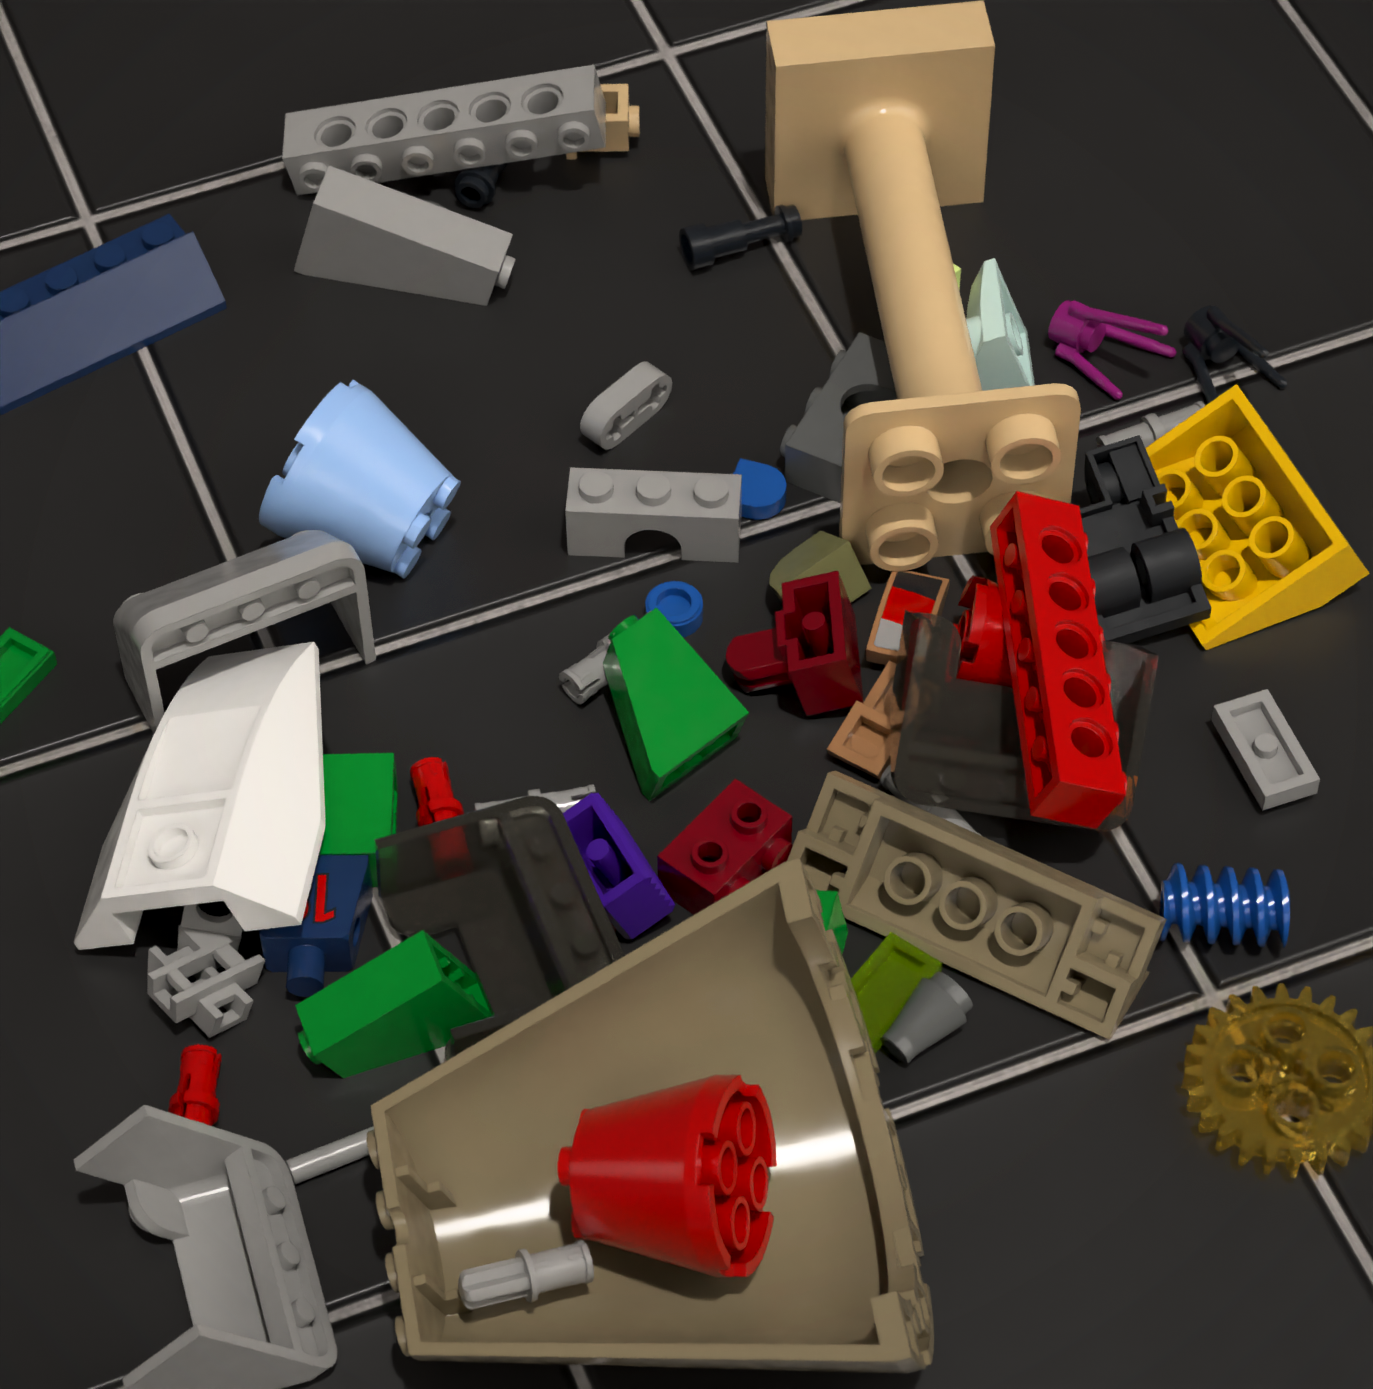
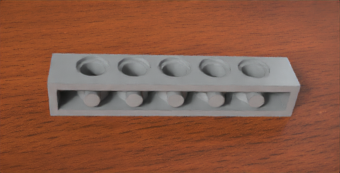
(448, 128)

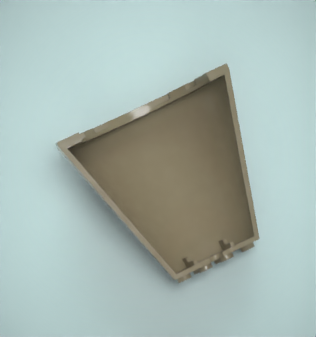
(724, 993)

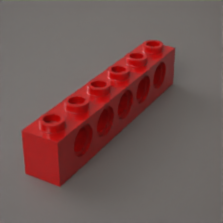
(1057, 662)

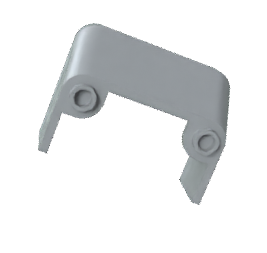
(236, 601)
(236, 1247)

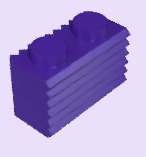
(617, 867)

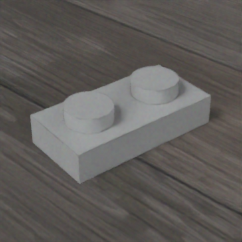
(1265, 749)

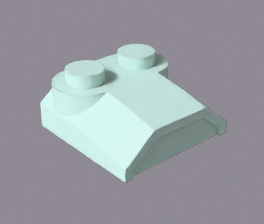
(997, 332)

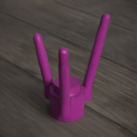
(1083, 328)

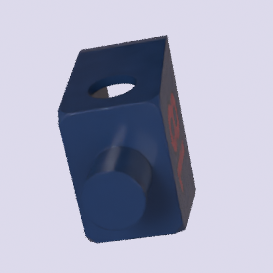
(329, 928)

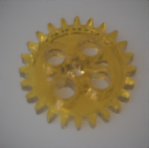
(1284, 1080)

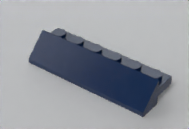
(101, 308)

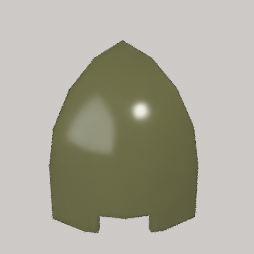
(818, 556)

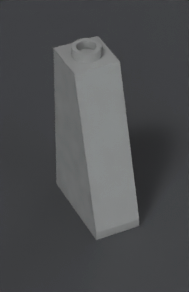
(400, 243)

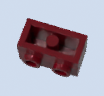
(725, 848)

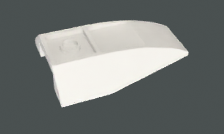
(221, 801)

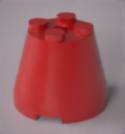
(676, 1175)

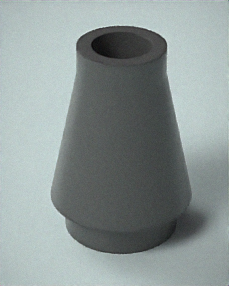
(928, 1015)

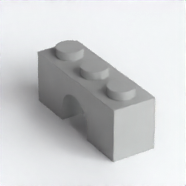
(692, 507)

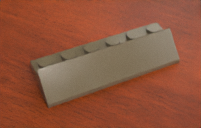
(978, 904)

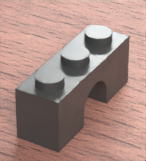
(815, 445)

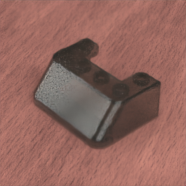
(961, 738)
(513, 894)

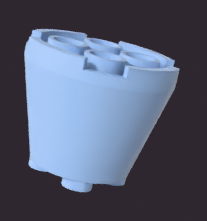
(361, 482)

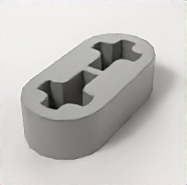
(626, 405)

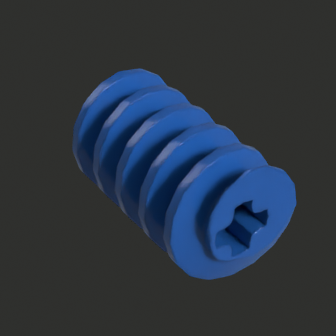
(1225, 904)

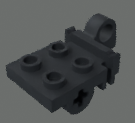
(1135, 551)

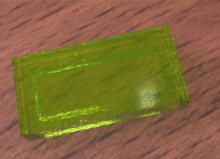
(888, 981)

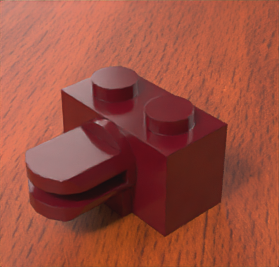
(809, 647)

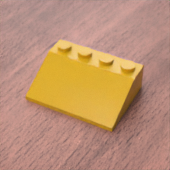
(1253, 521)

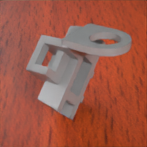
(203, 947)

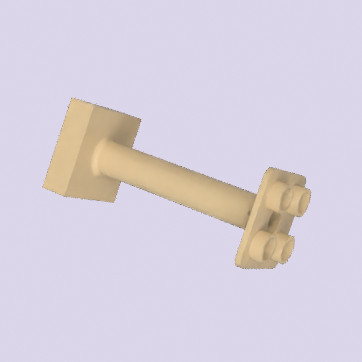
(888, 126)

